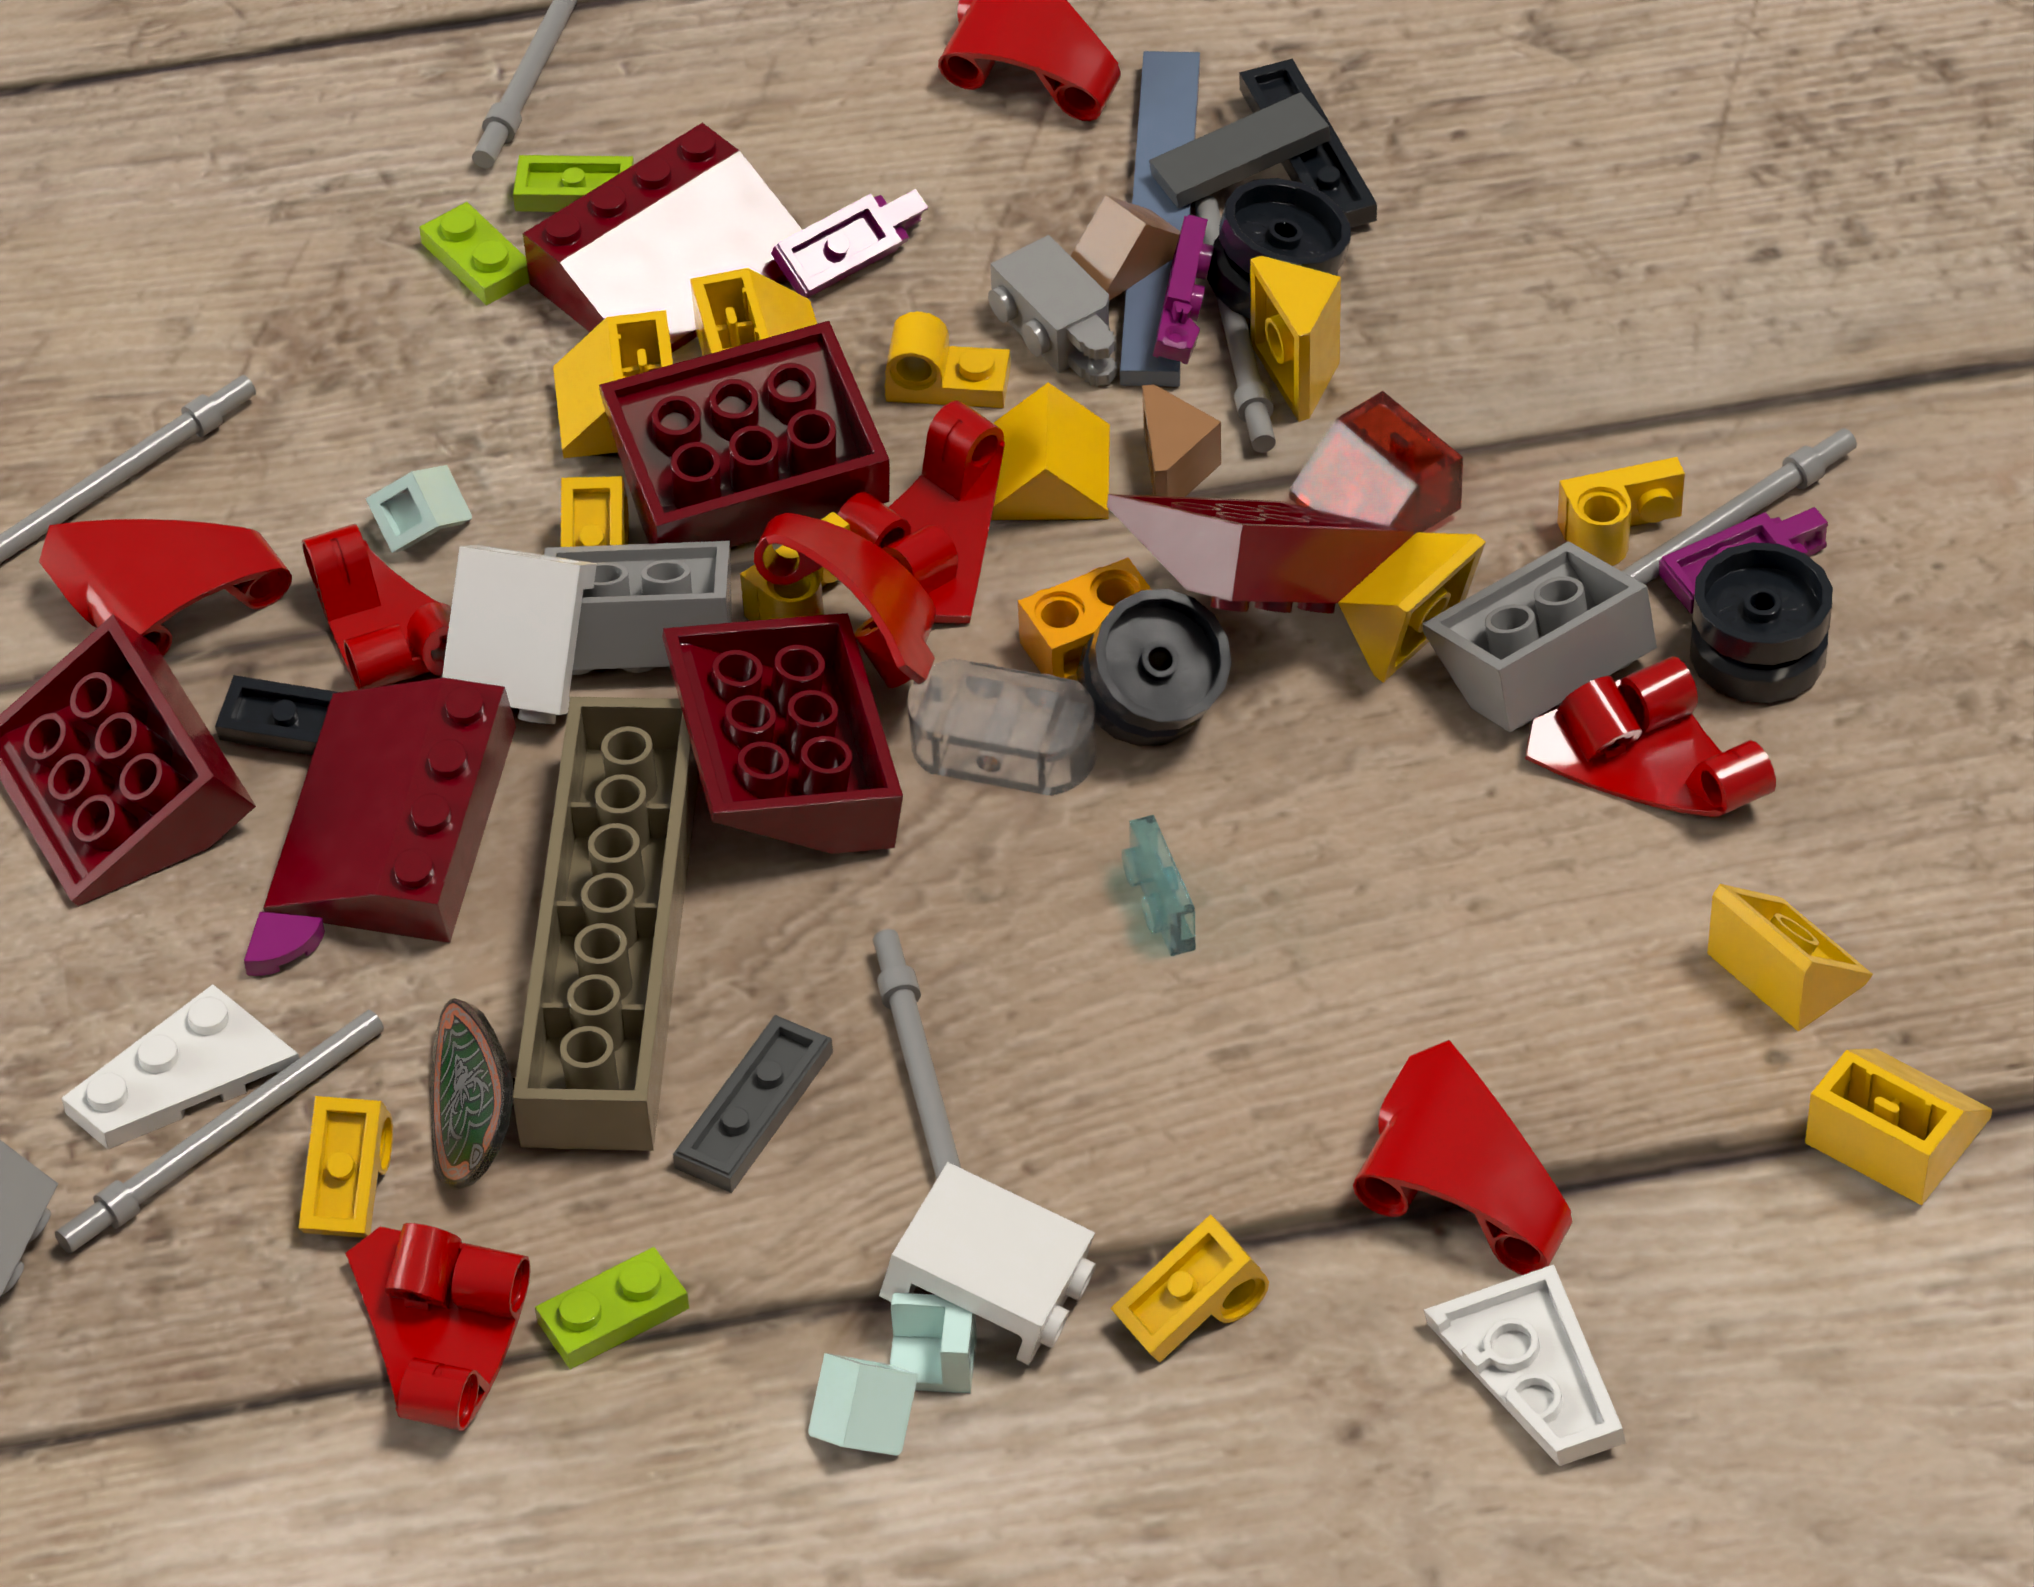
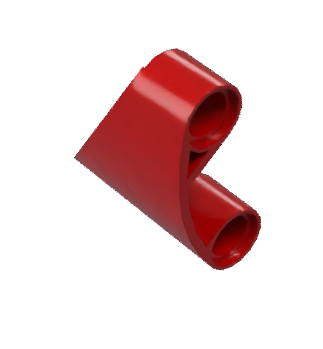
(1038, 37)
(945, 515)
(157, 568)
(891, 594)
(376, 616)
(1647, 746)
(1458, 1143)
(439, 1317)

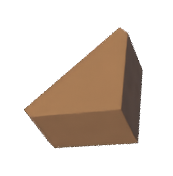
(1124, 245)
(1179, 442)

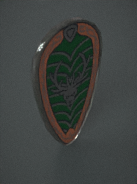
(468, 1094)

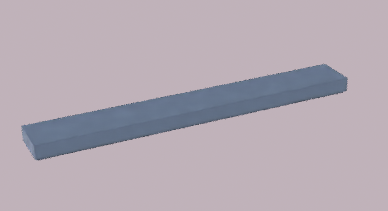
(1164, 123)

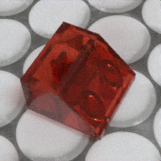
(1382, 469)

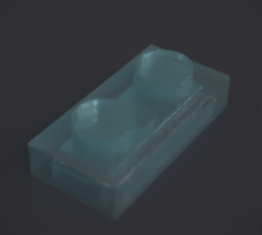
(1166, 899)

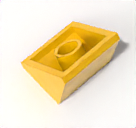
(1296, 329)
(1053, 460)
(1407, 590)
(1780, 955)

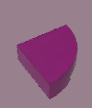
(280, 940)

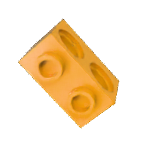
(1064, 617)

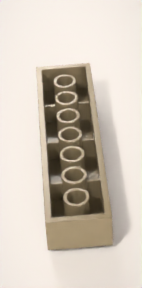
(608, 928)

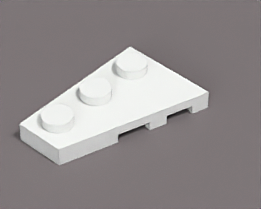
(185, 1060)
(1533, 1361)

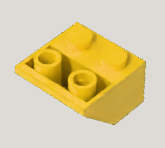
(744, 308)
(610, 352)
(1892, 1122)

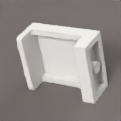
(517, 626)
(993, 1257)

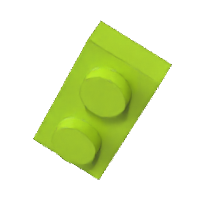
(556, 181)
(475, 253)
(612, 1307)

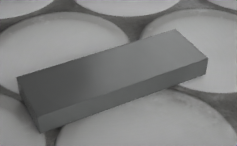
(1239, 150)
(753, 1103)

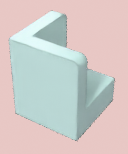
(418, 506)
(934, 1342)
(862, 1404)

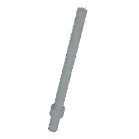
(505, 117)
(1252, 395)
(197, 418)
(1797, 470)
(900, 994)
(121, 1200)

